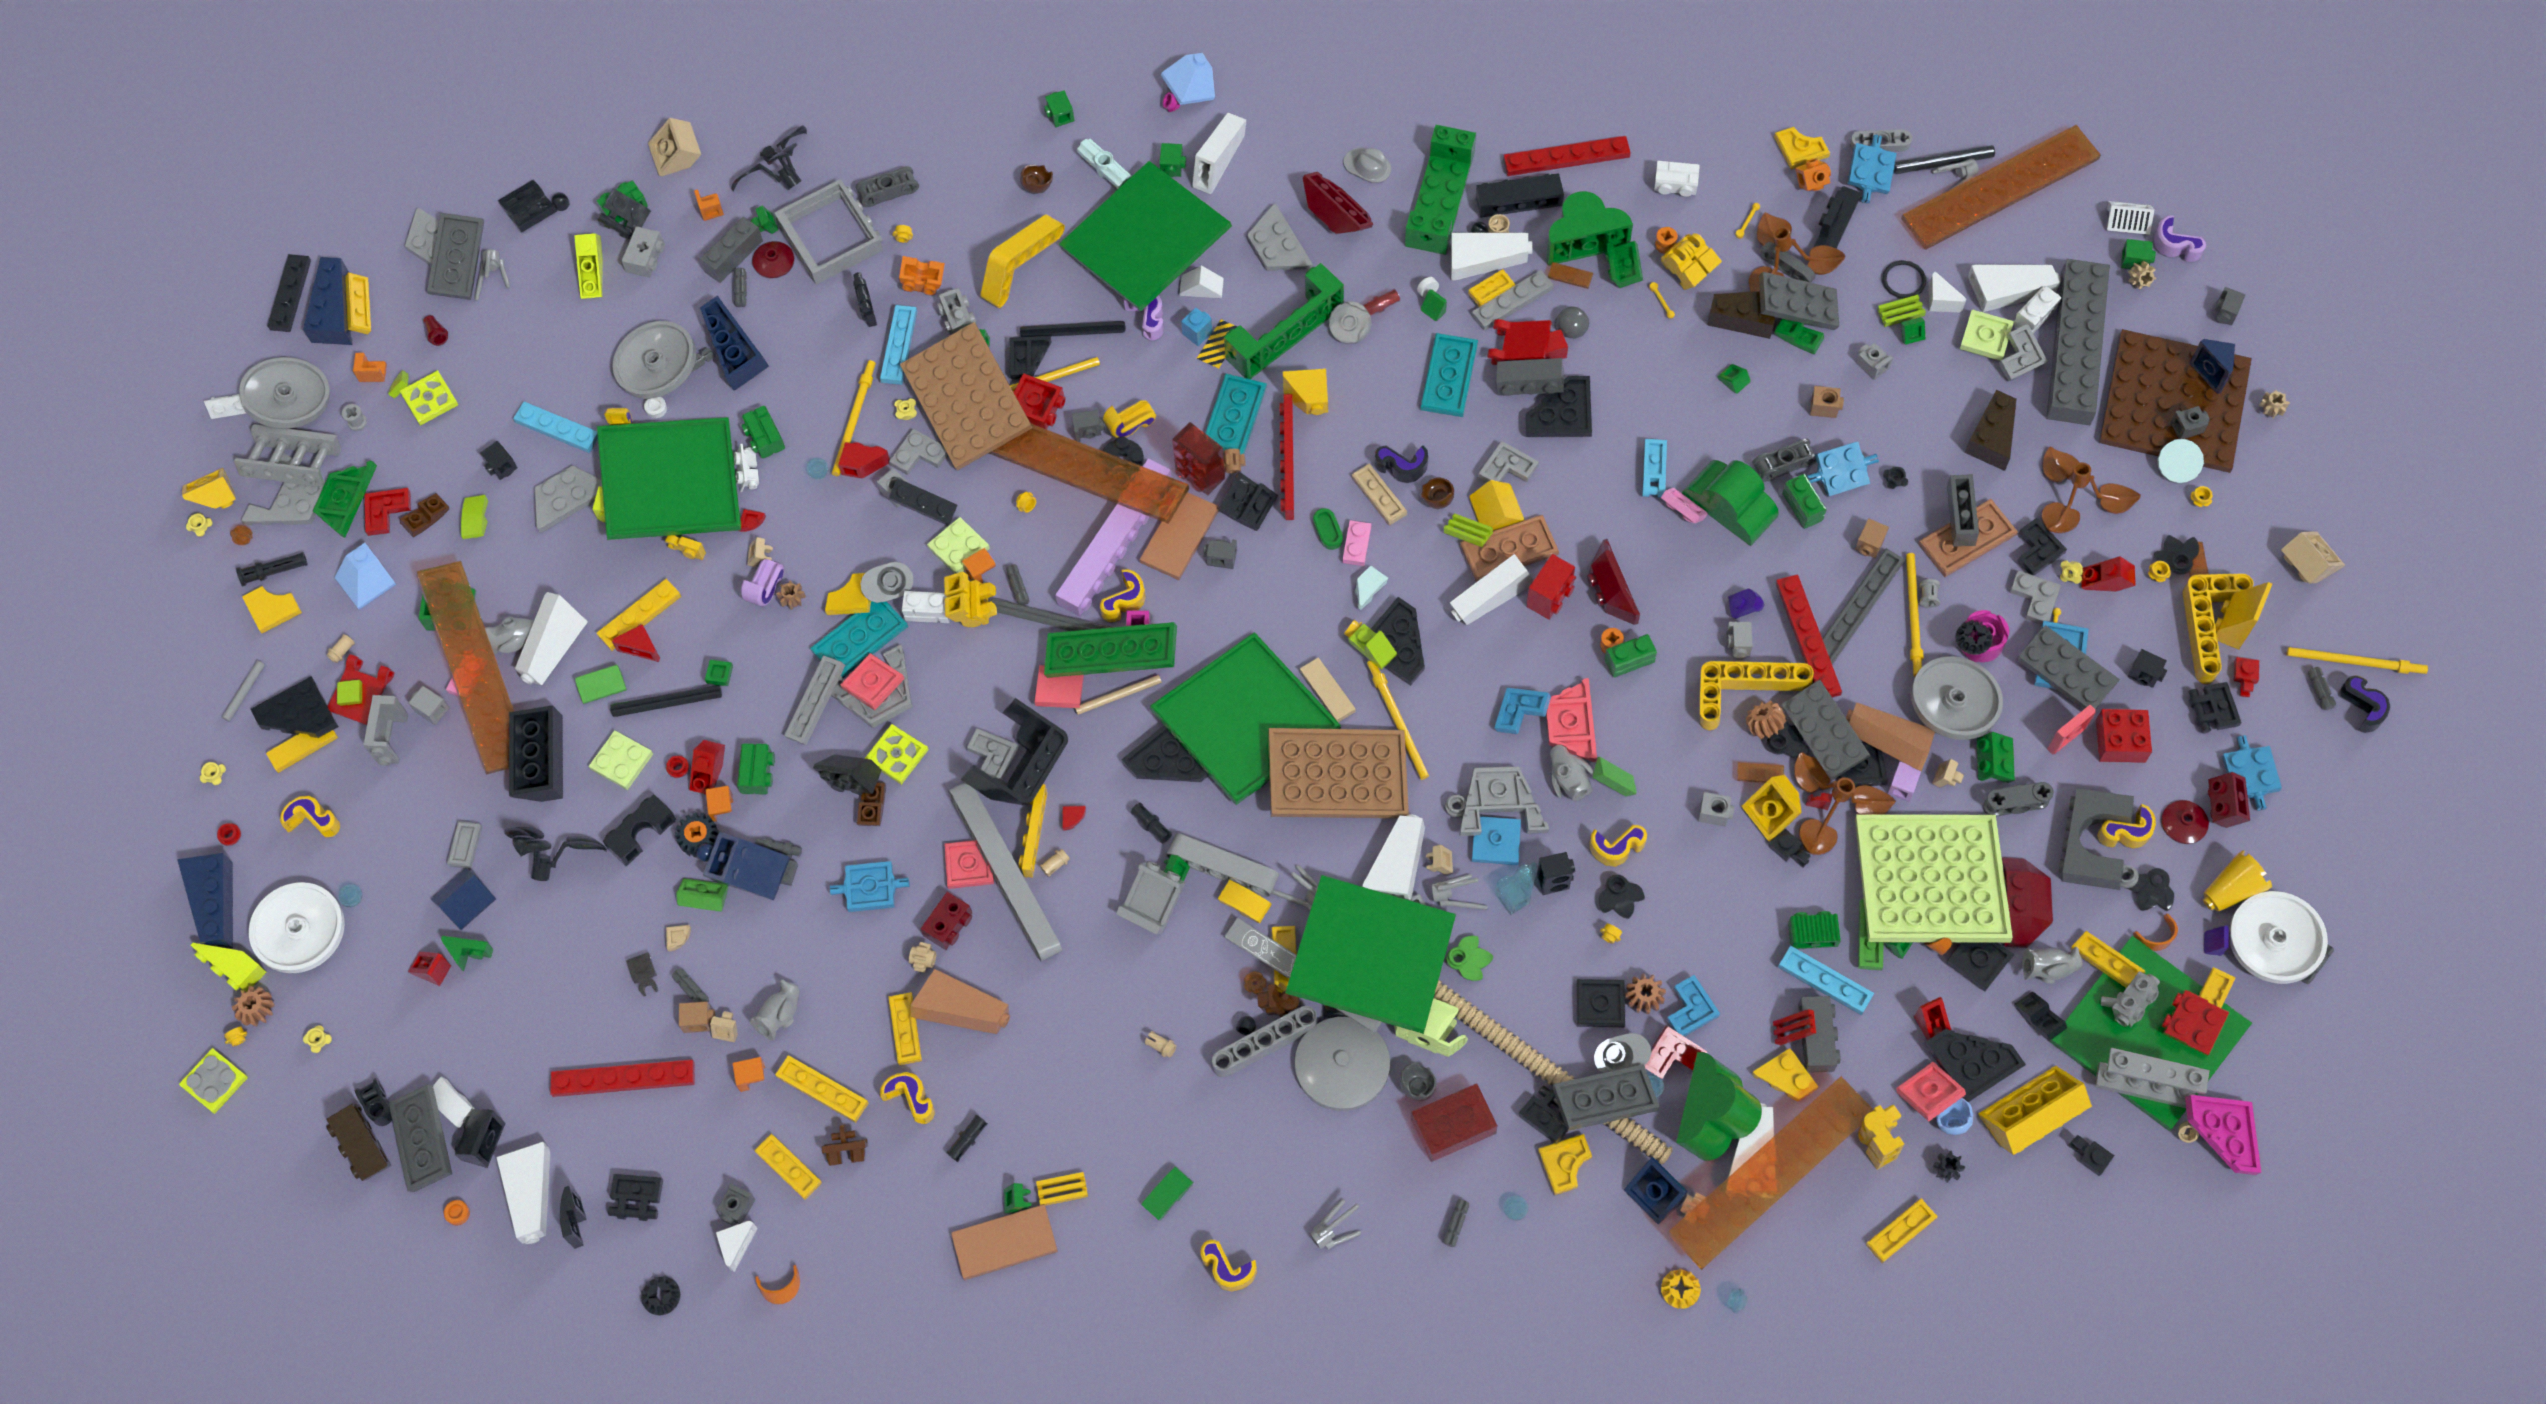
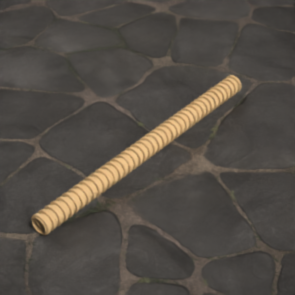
(1543, 1067)

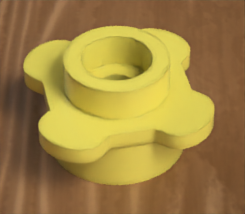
(905, 414)
(197, 519)
(2075, 567)
(208, 769)
(312, 1034)

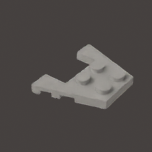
(291, 507)
(892, 706)
(1500, 791)

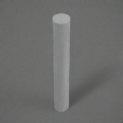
(243, 691)

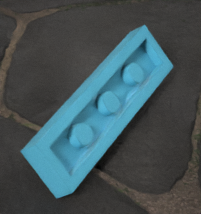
(898, 344)
(556, 427)
(1826, 980)

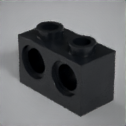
(1555, 873)

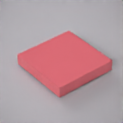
(872, 681)
(1058, 691)
(2071, 730)
(966, 865)
(1930, 1091)

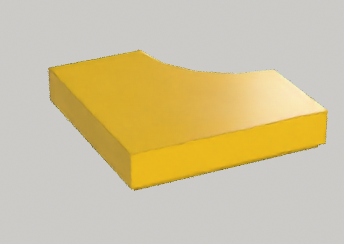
(1800, 148)
(848, 598)
(270, 609)
(1563, 1162)

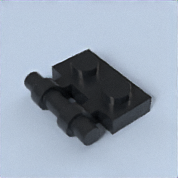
(626, 208)
(863, 299)
(2221, 705)
(1542, 1117)
(635, 1189)

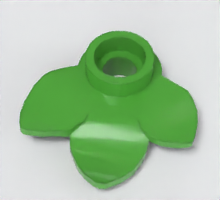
(1472, 958)

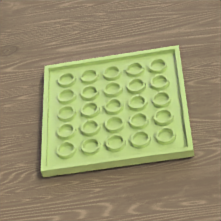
(1932, 878)

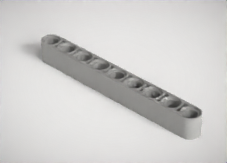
(1005, 871)

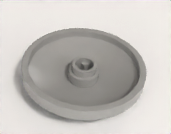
(654, 359)
(284, 392)
(1956, 698)
(1342, 1064)

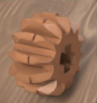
(1765, 719)
(1643, 984)
(253, 1006)

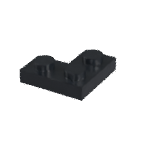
(2044, 549)

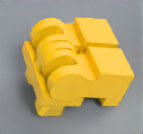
(1690, 260)
(968, 600)
(1876, 1135)

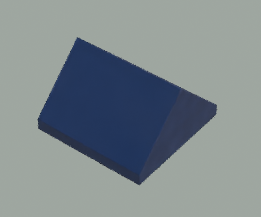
(2214, 362)
(463, 898)
(1656, 1191)

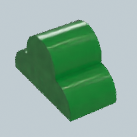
(1586, 229)
(1734, 498)
(1716, 1109)

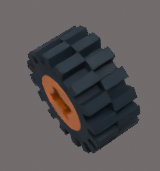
(691, 841)

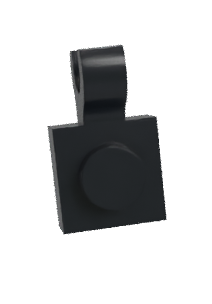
(1788, 847)
(2093, 1156)

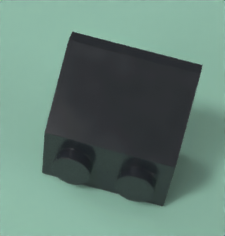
(479, 1137)

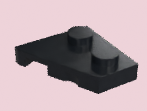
(1027, 354)

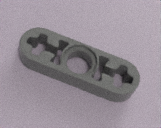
(1787, 263)

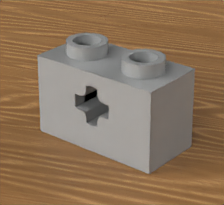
(643, 252)

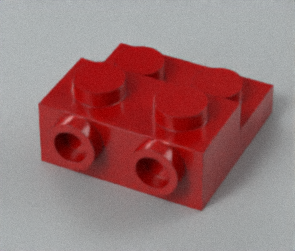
(1039, 400)
(2194, 1022)

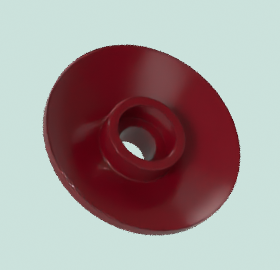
(773, 266)
(2181, 830)

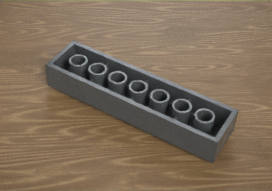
(2078, 342)

